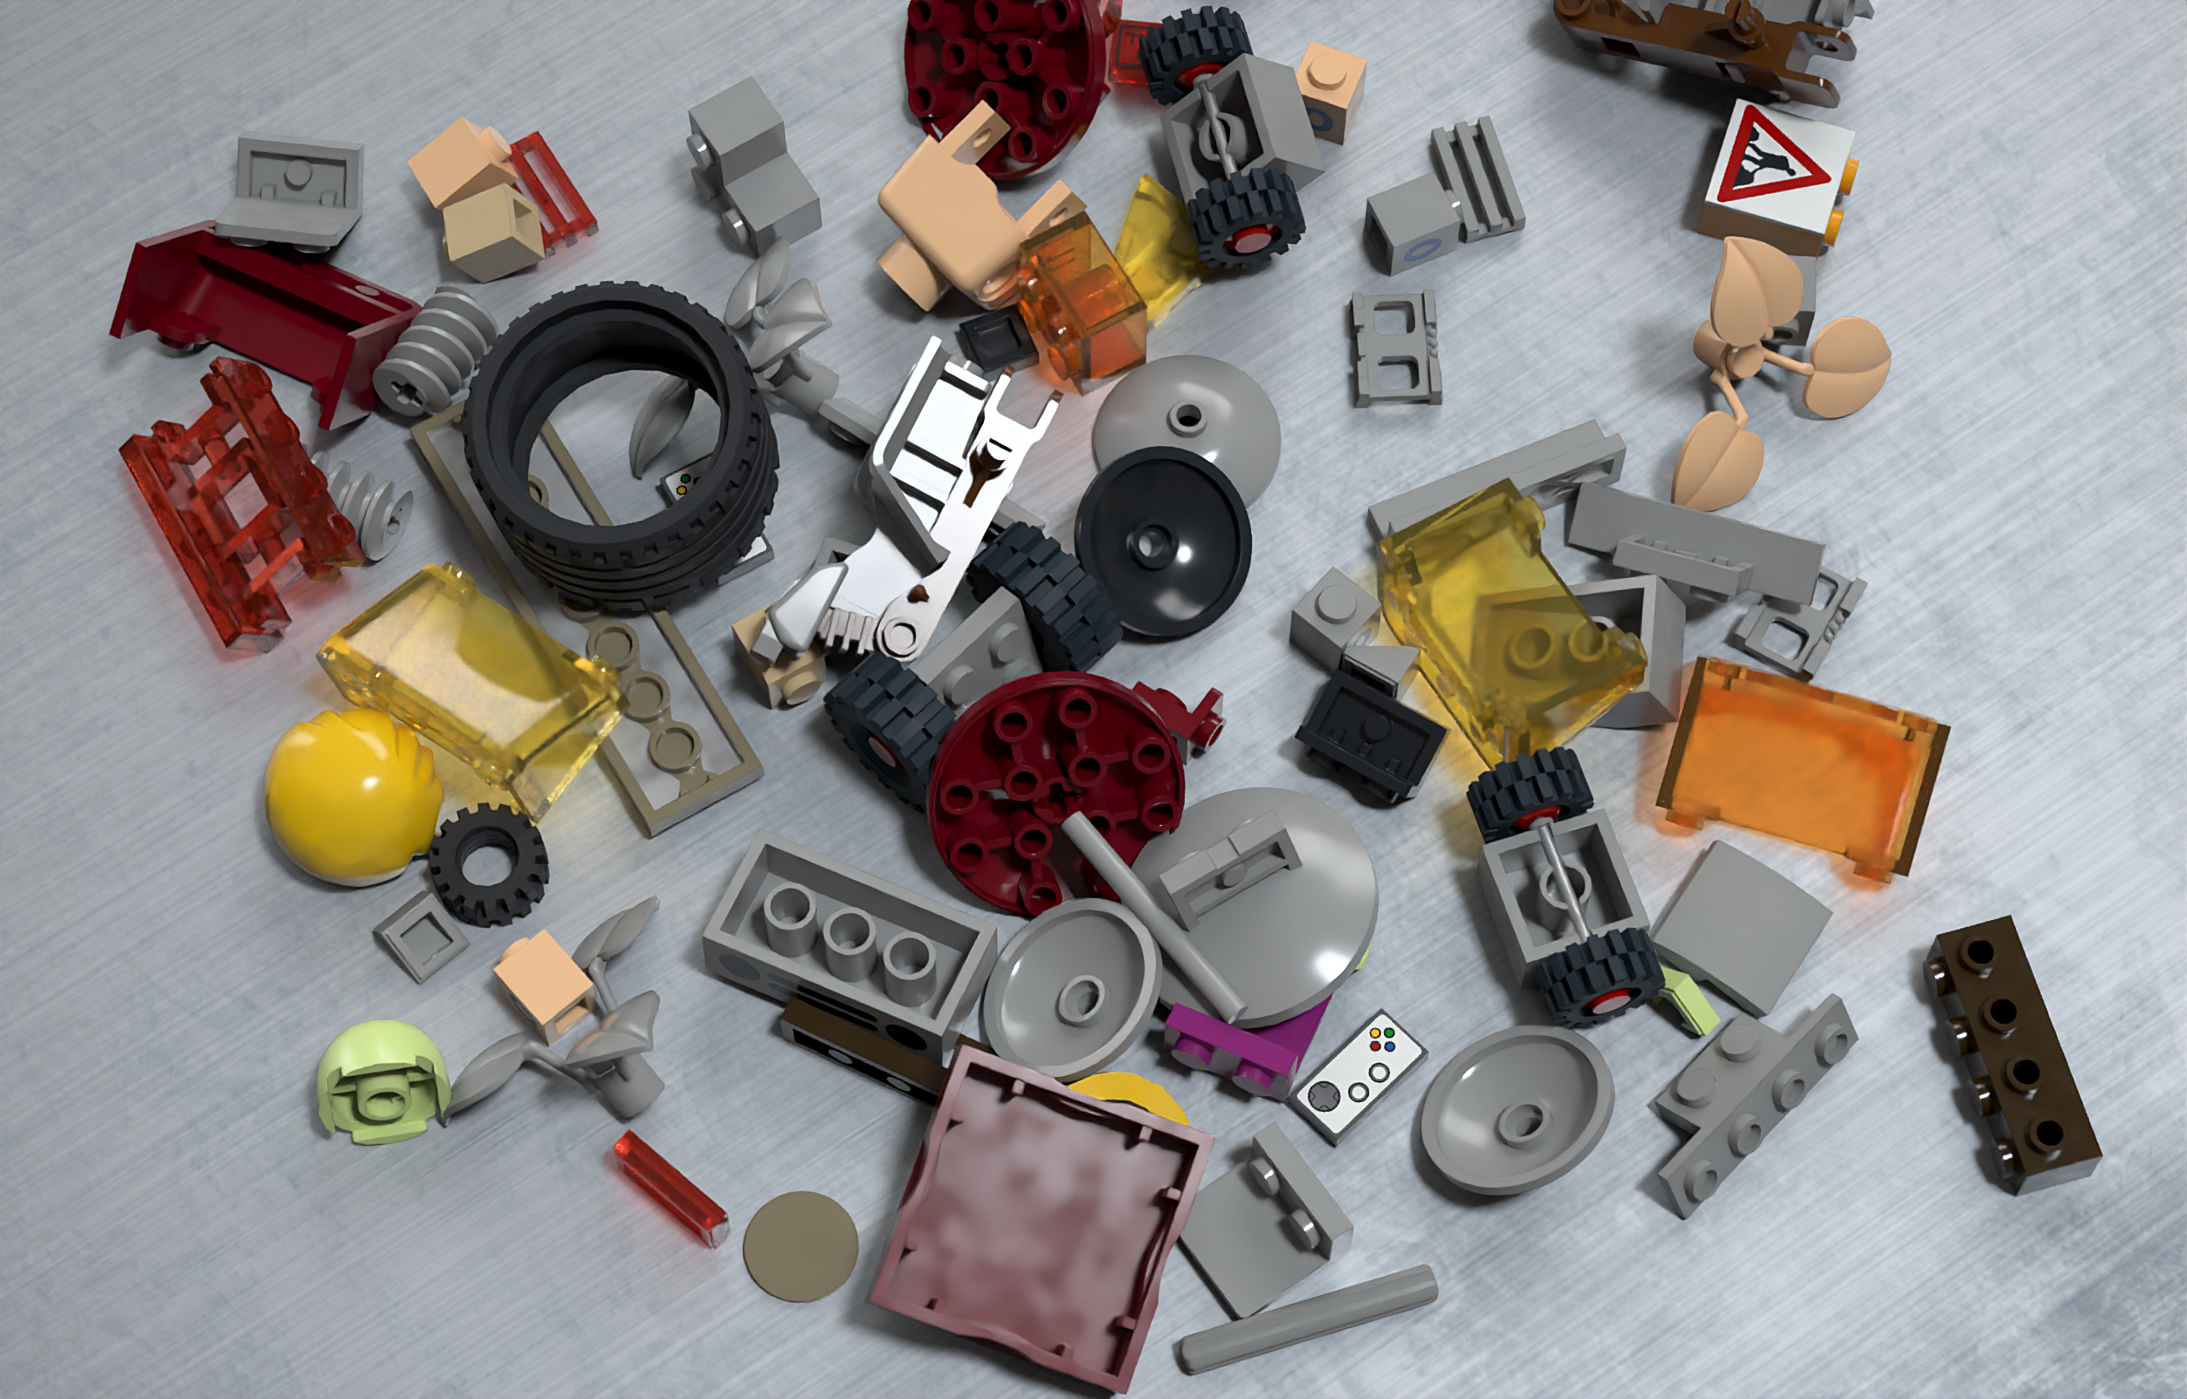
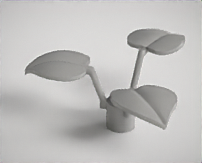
(786, 327)
(609, 1050)

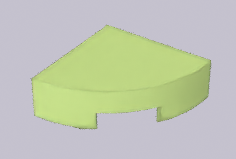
(1689, 1001)

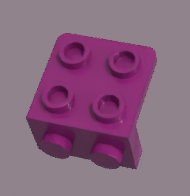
(1255, 1058)

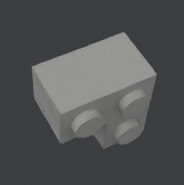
(747, 168)

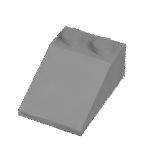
(1658, 620)

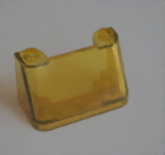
(1501, 626)
(478, 684)

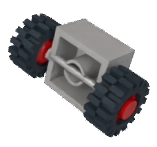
(1232, 135)
(1562, 890)

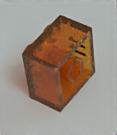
(1081, 304)

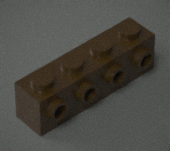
(2012, 1056)

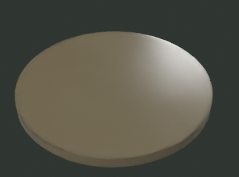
(801, 1247)

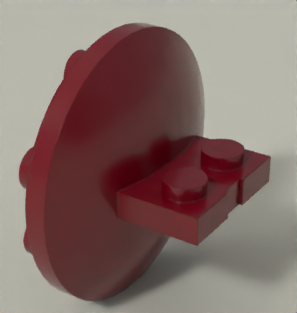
(1025, 58)
(1029, 763)

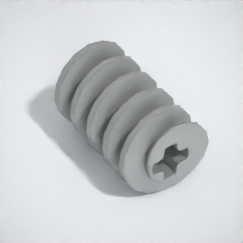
(435, 353)
(374, 515)

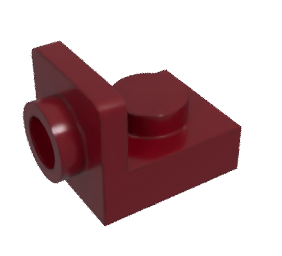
(1188, 730)

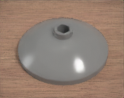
(1235, 418)
(1073, 989)
(1518, 1109)

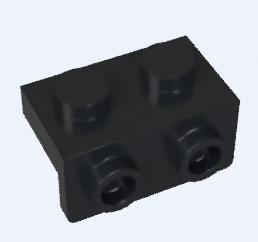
(1373, 736)

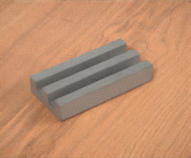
(1465, 137)

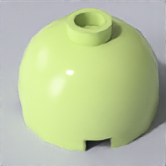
(381, 1082)

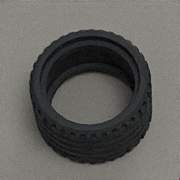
(572, 344)

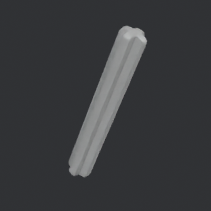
(1309, 1319)

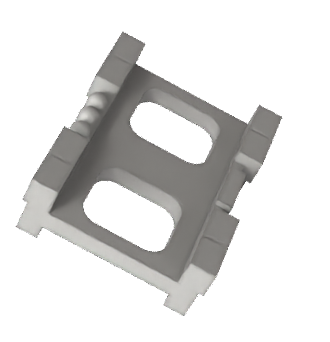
(1415, 346)
(1818, 625)

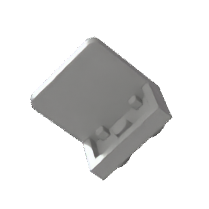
(294, 192)

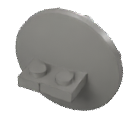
(1268, 895)

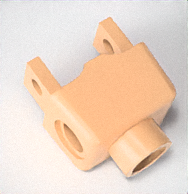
(955, 220)

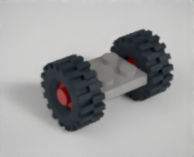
(1032, 620)

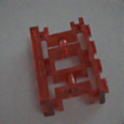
(203, 526)

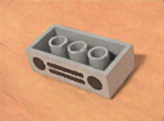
(850, 945)

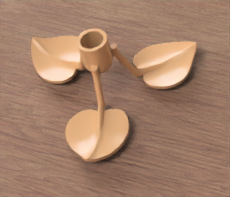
(1752, 295)

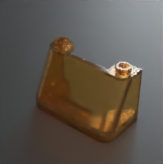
(1803, 765)

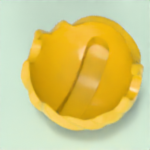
(352, 796)

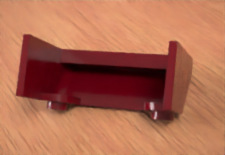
(267, 306)

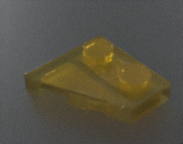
(1159, 251)

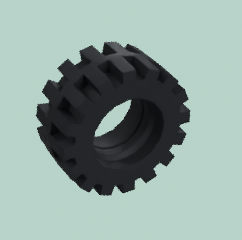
(481, 830)

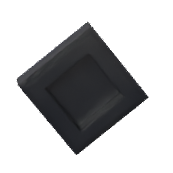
(999, 340)

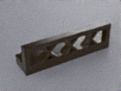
(866, 1052)

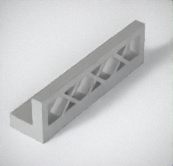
(1544, 469)

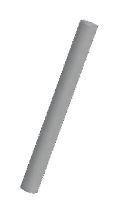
(1154, 917)

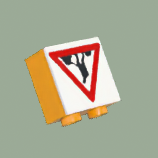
(1779, 180)

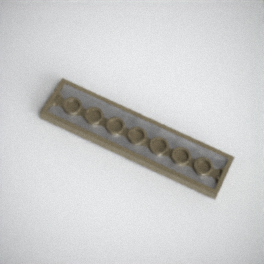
(677, 738)

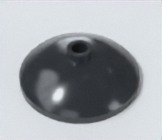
(1195, 533)

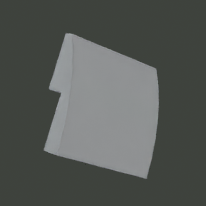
(1740, 928)

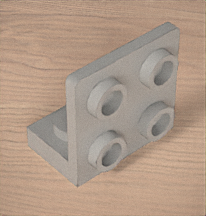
(1265, 1226)

